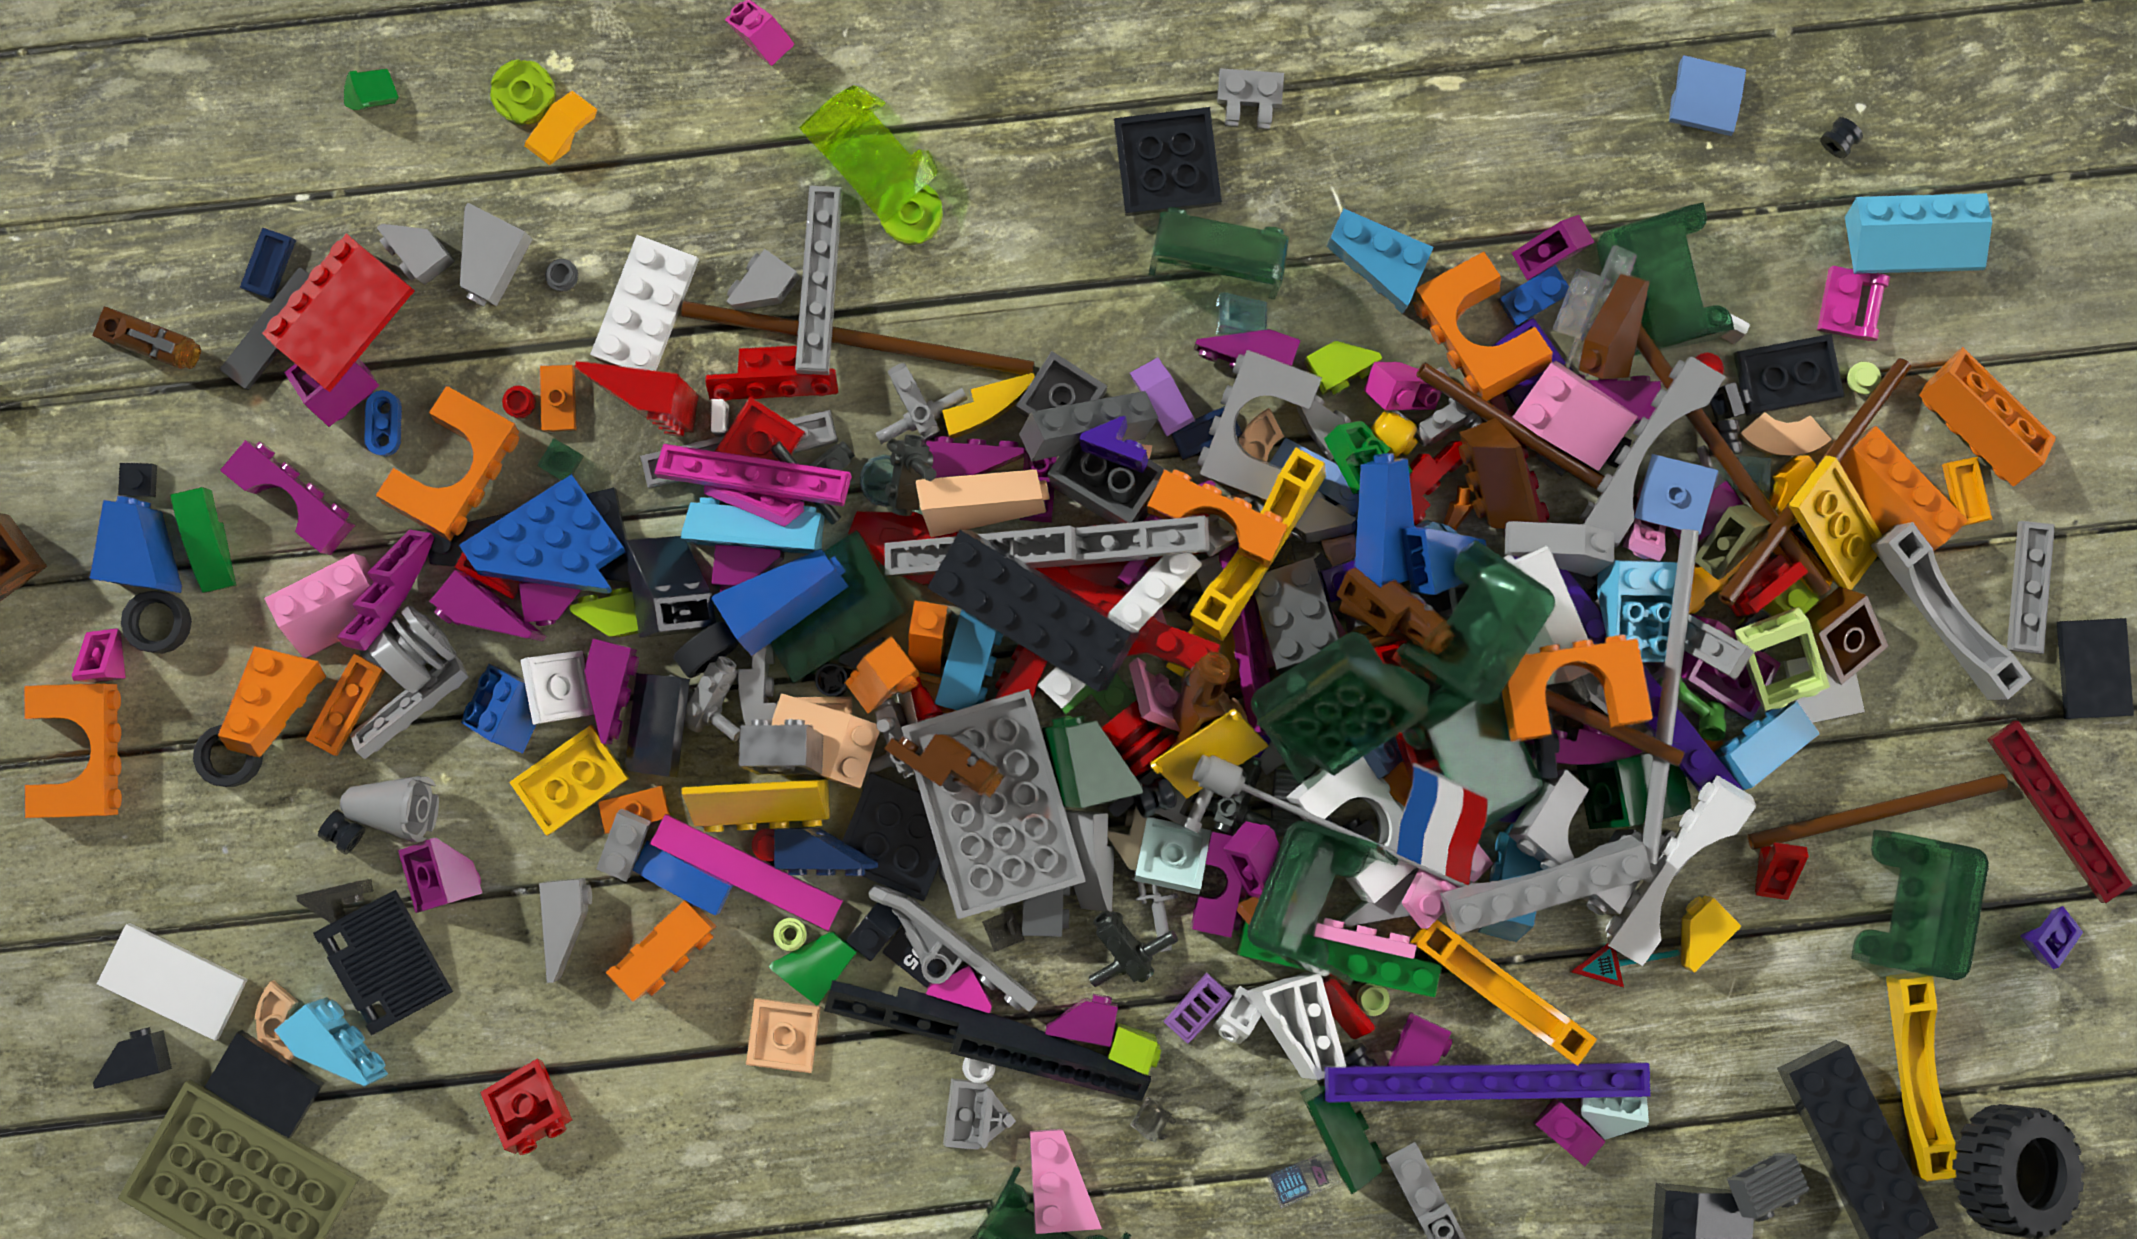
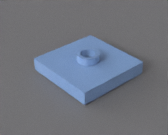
(1676, 493)

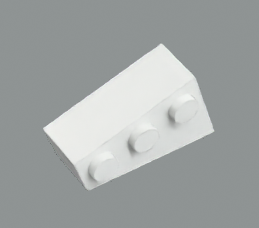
(1301, 1022)

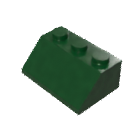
(1344, 1138)

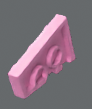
(1154, 695)
(1424, 897)
(1365, 937)
(1057, 1185)

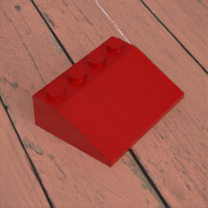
(337, 312)
(653, 394)

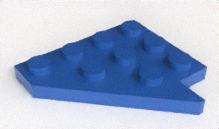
(548, 542)

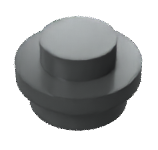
(561, 275)

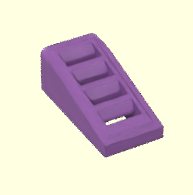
(1215, 1007)

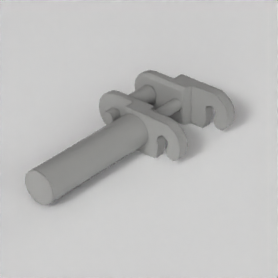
(1158, 908)

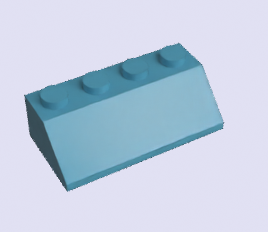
(1919, 233)
(718, 524)

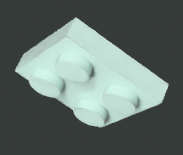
(1172, 856)

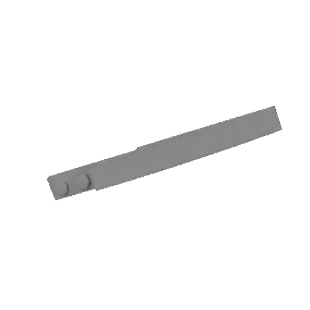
(1063, 545)

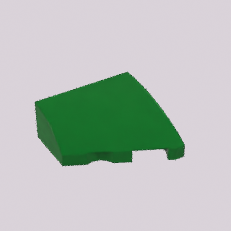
(1352, 446)
(815, 965)

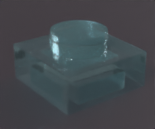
(1758, 469)

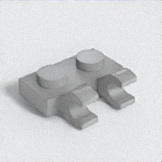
(1250, 89)

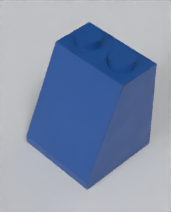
(134, 547)

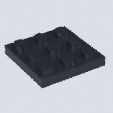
(1167, 161)
(895, 833)

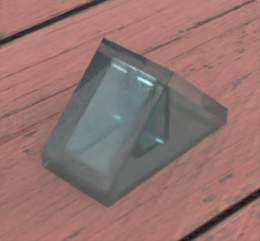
(1240, 314)

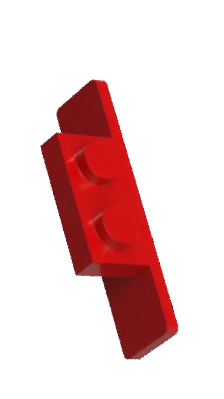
(769, 374)

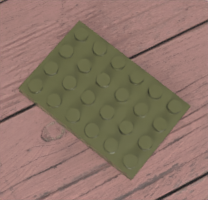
(233, 1177)

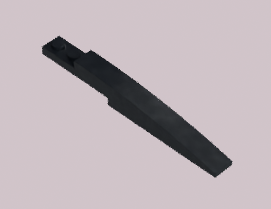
(987, 1038)

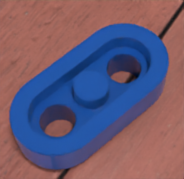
(383, 424)

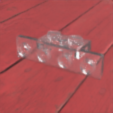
(1585, 299)

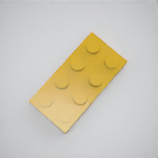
(1836, 522)

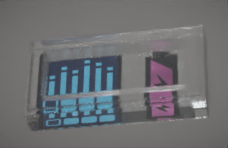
(1304, 1179)

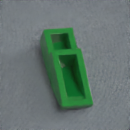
(204, 539)

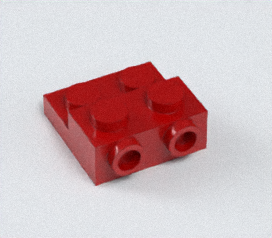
(1767, 584)
(526, 1108)

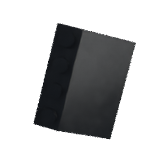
(1697, 1214)

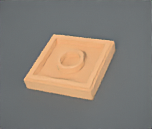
(783, 1035)

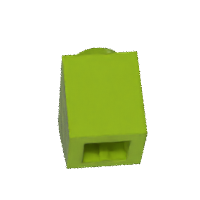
(1339, 364)
(611, 614)
(1134, 1048)

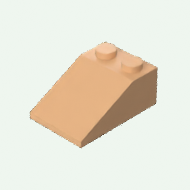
(846, 738)

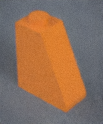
(928, 636)

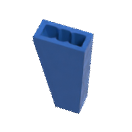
(1382, 512)
(779, 598)

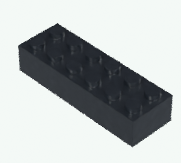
(1033, 610)
(1856, 1144)

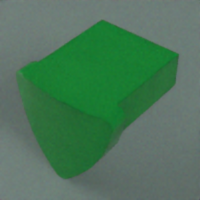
(369, 89)

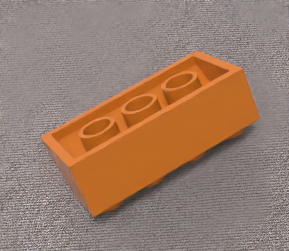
(1988, 418)
(1897, 490)

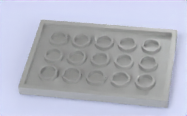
(1019, 837)

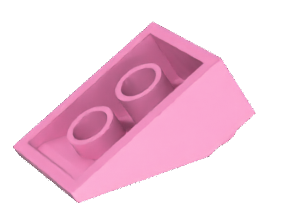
(1575, 416)

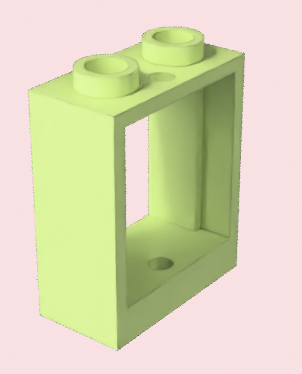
(1774, 631)

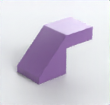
(1164, 396)

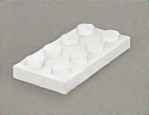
(644, 305)

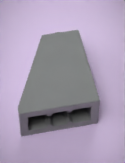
(489, 255)

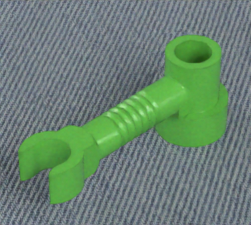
(1712, 722)

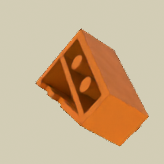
(882, 675)
(266, 698)
(662, 951)

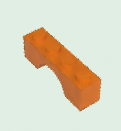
(1256, 532)

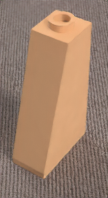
(980, 500)

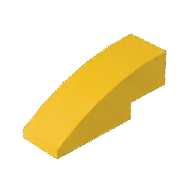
(988, 405)

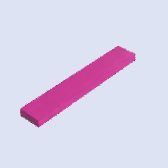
(753, 475)
(746, 872)

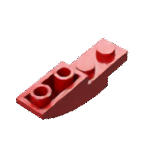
(1426, 475)

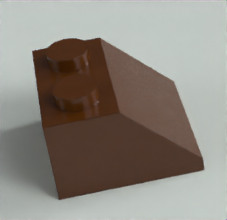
(1845, 633)

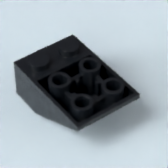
(667, 587)

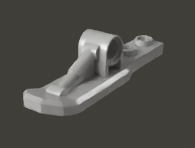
(936, 940)

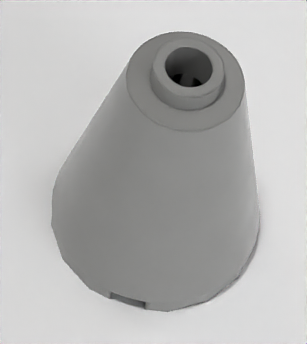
(394, 806)

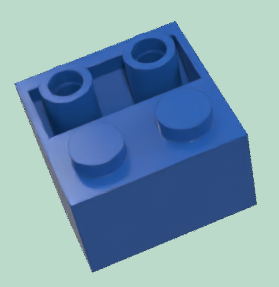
(500, 709)

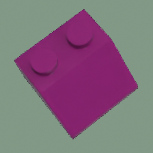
(333, 405)

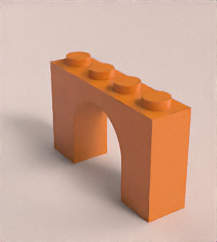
(1485, 368)
(446, 508)
(1613, 663)
(96, 788)

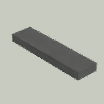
(255, 350)

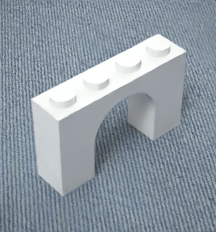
(1325, 793)

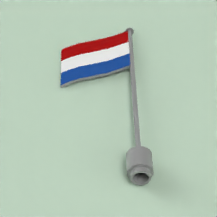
(1435, 830)

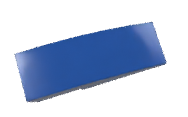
(683, 879)

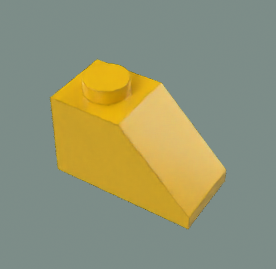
(1704, 931)

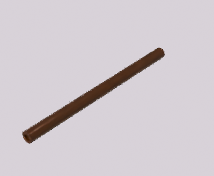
(1516, 429)
(1877, 811)

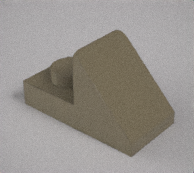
(1130, 844)

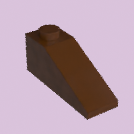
(1614, 334)

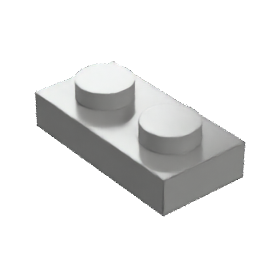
(623, 845)

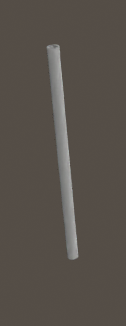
(1670, 690)

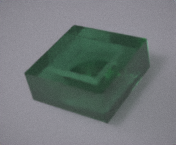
(560, 460)

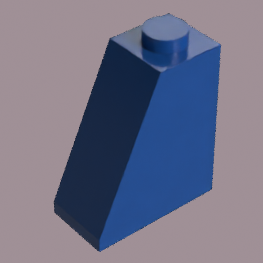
(1432, 557)

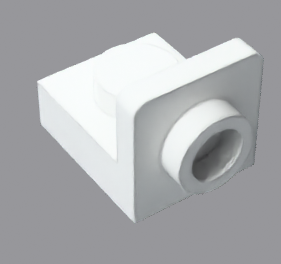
(1238, 1017)

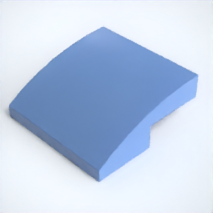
(1707, 95)

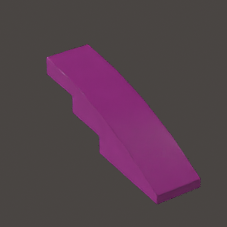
(391, 584)

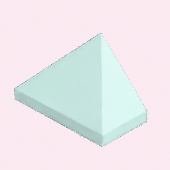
(1615, 1114)

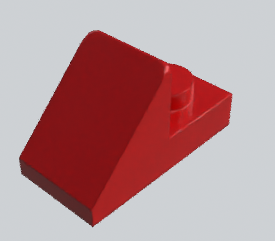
(1779, 869)

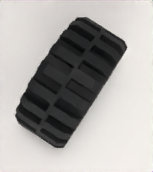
(2048, 1172)

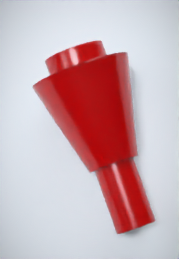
(924, 703)

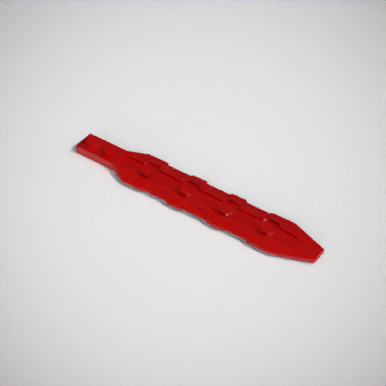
(1154, 636)

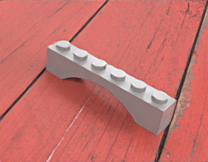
(1690, 390)
(1916, 570)
(1592, 873)

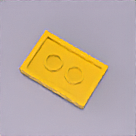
(569, 780)

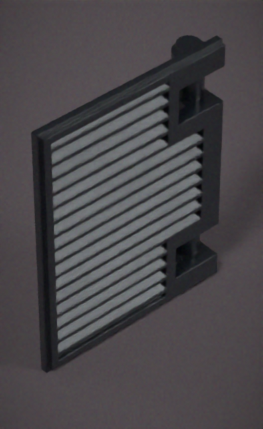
(383, 961)

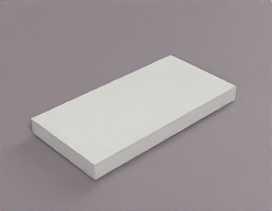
(172, 981)

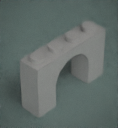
(1255, 377)
(1543, 834)

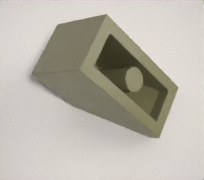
(1731, 540)

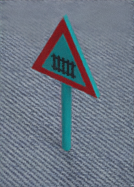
(1606, 967)

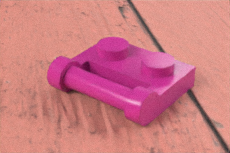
(1842, 301)

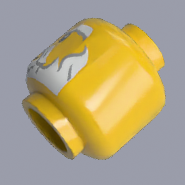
(1396, 432)

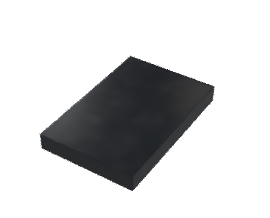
(1789, 374)
(2095, 668)
(657, 725)
(264, 1084)

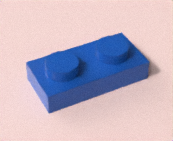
(1534, 296)

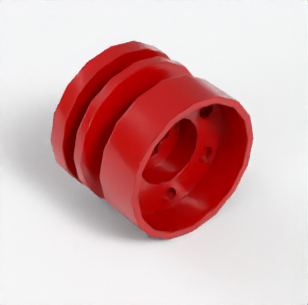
(1136, 740)

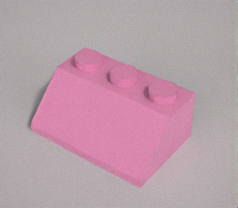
(321, 604)

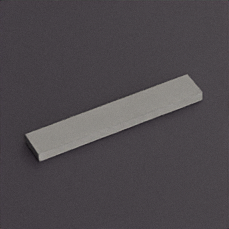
(819, 280)
(819, 433)

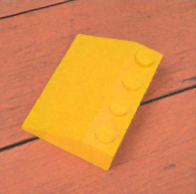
(758, 803)

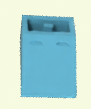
(1638, 603)
(327, 1040)

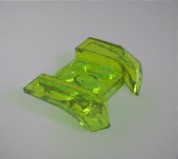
(868, 151)

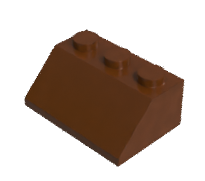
(1497, 475)

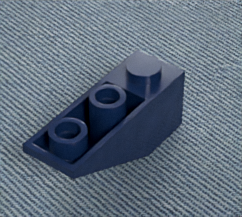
(816, 849)

